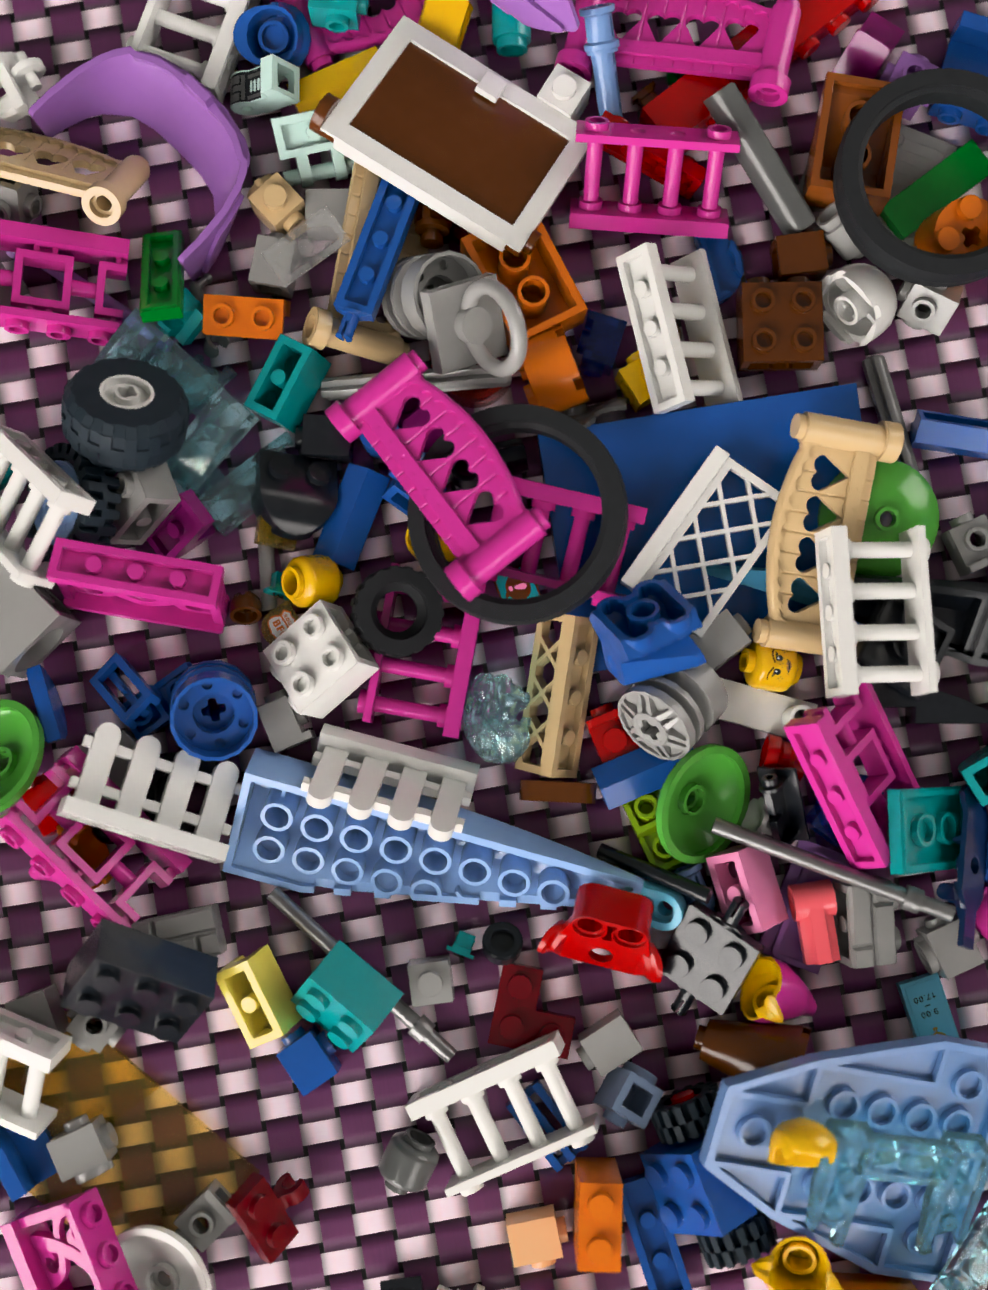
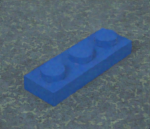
(653, 1242)

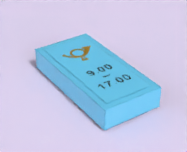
(926, 1006)

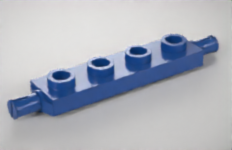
(374, 258)

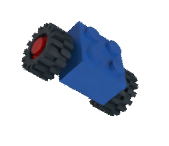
(691, 1196)

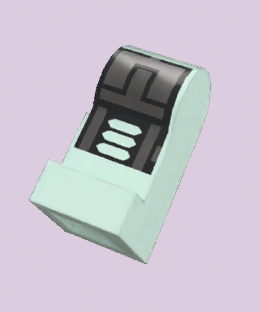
(258, 91)

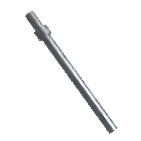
(910, 898)
(420, 1027)

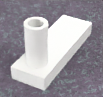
(761, 708)

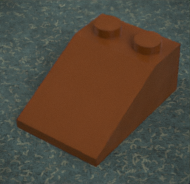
(839, 103)

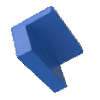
(23, 1162)

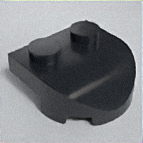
(294, 493)

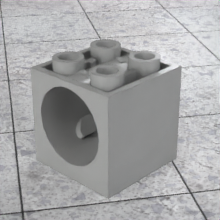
(30, 625)

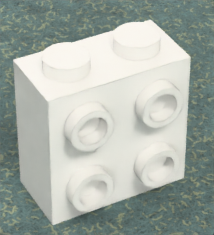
(320, 660)

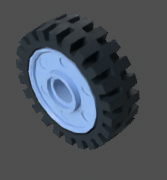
(99, 484)

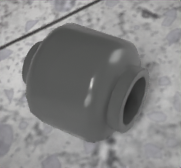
(408, 1161)

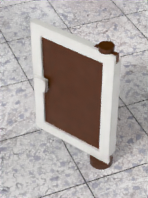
(454, 137)

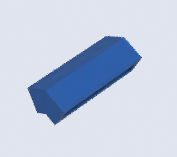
(950, 434)
(352, 517)
(631, 776)

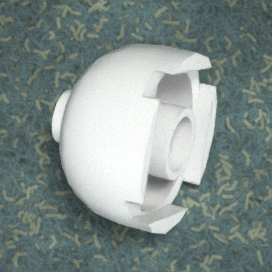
(858, 303)

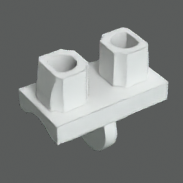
(20, 81)

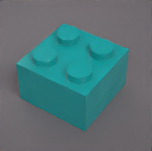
(346, 997)

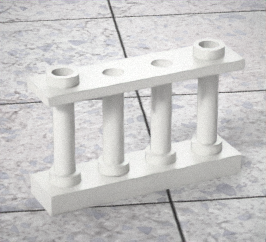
(224, 57)
(657, 332)
(46, 481)
(837, 621)
(40, 1050)
(505, 1072)

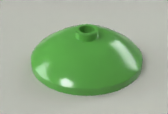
(908, 500)
(20, 750)
(698, 789)

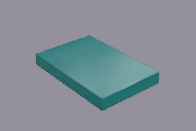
(923, 829)

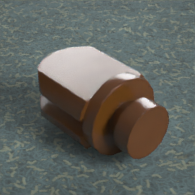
(431, 227)

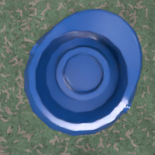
(273, 30)

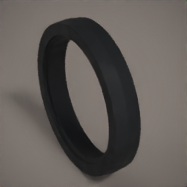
(859, 220)
(586, 582)

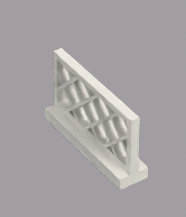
(685, 513)

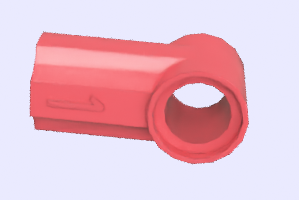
(814, 909)

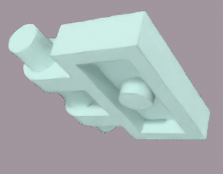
(298, 141)

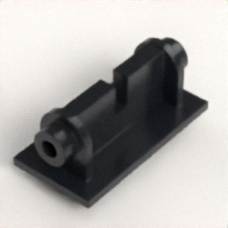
(783, 803)

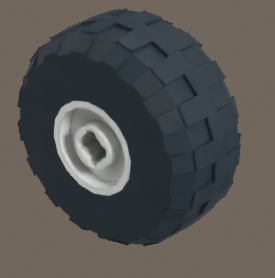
(124, 414)

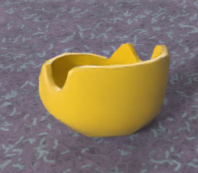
(801, 1143)

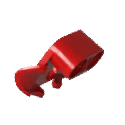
(609, 921)

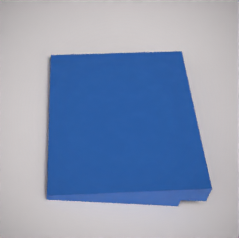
(660, 459)

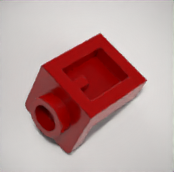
(608, 733)

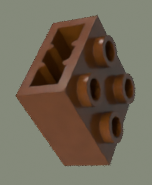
(779, 325)

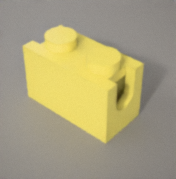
(258, 996)

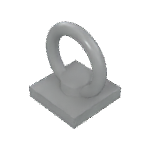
(468, 326)

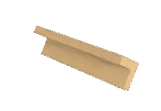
(565, 696)

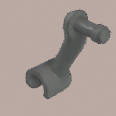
(209, 348)

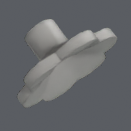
(757, 817)

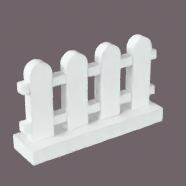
(397, 765)
(131, 797)

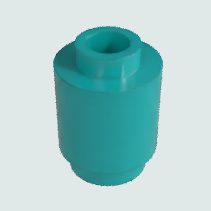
(509, 34)

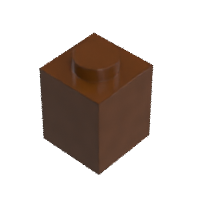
(800, 256)

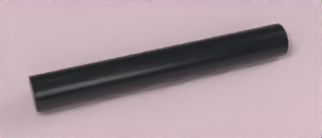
(655, 873)

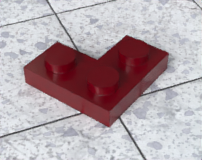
(515, 1011)

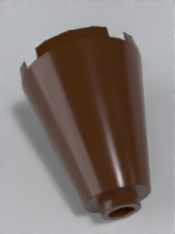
(747, 1046)

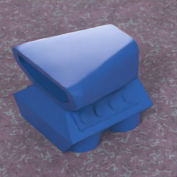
(647, 632)

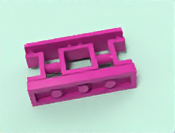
(57, 250)
(851, 806)
(69, 868)

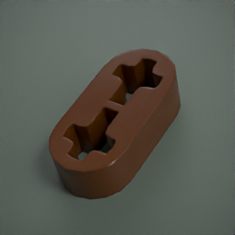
(558, 791)

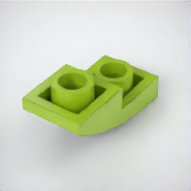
(642, 818)

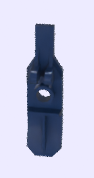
(970, 867)

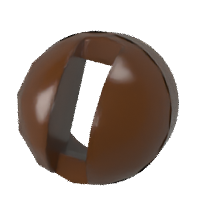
(245, 608)

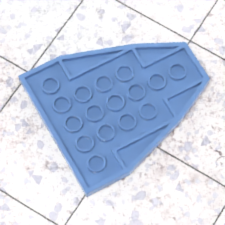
(892, 1085)

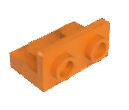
(244, 316)

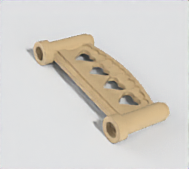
(102, 193)
(371, 339)
(854, 451)

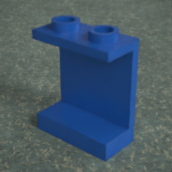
(969, 52)

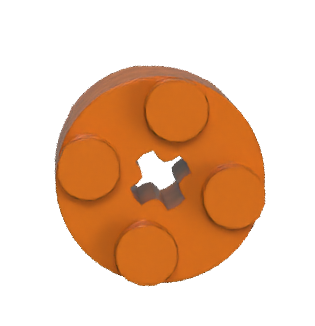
(955, 227)
(552, 372)

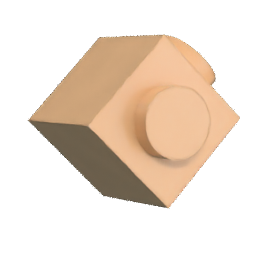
(536, 1236)

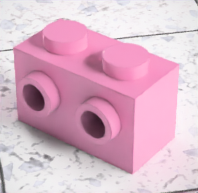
(749, 875)

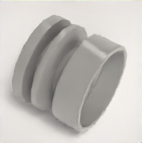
(416, 274)
(673, 710)

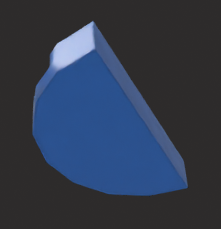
(724, 263)
(47, 704)

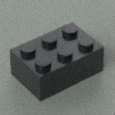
(139, 981)

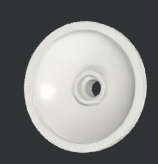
(159, 1251)

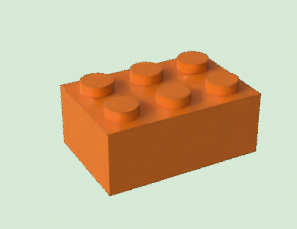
(535, 280)

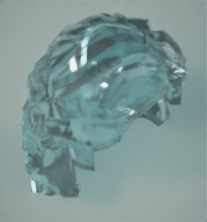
(492, 719)

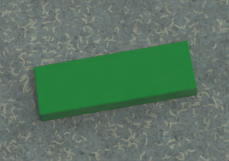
(935, 189)
(162, 276)

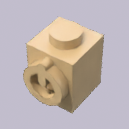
(276, 203)

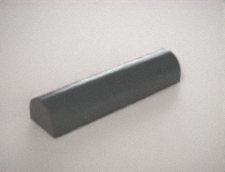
(761, 161)

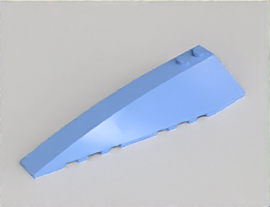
(301, 847)

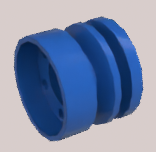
(208, 732)

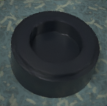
(502, 943)

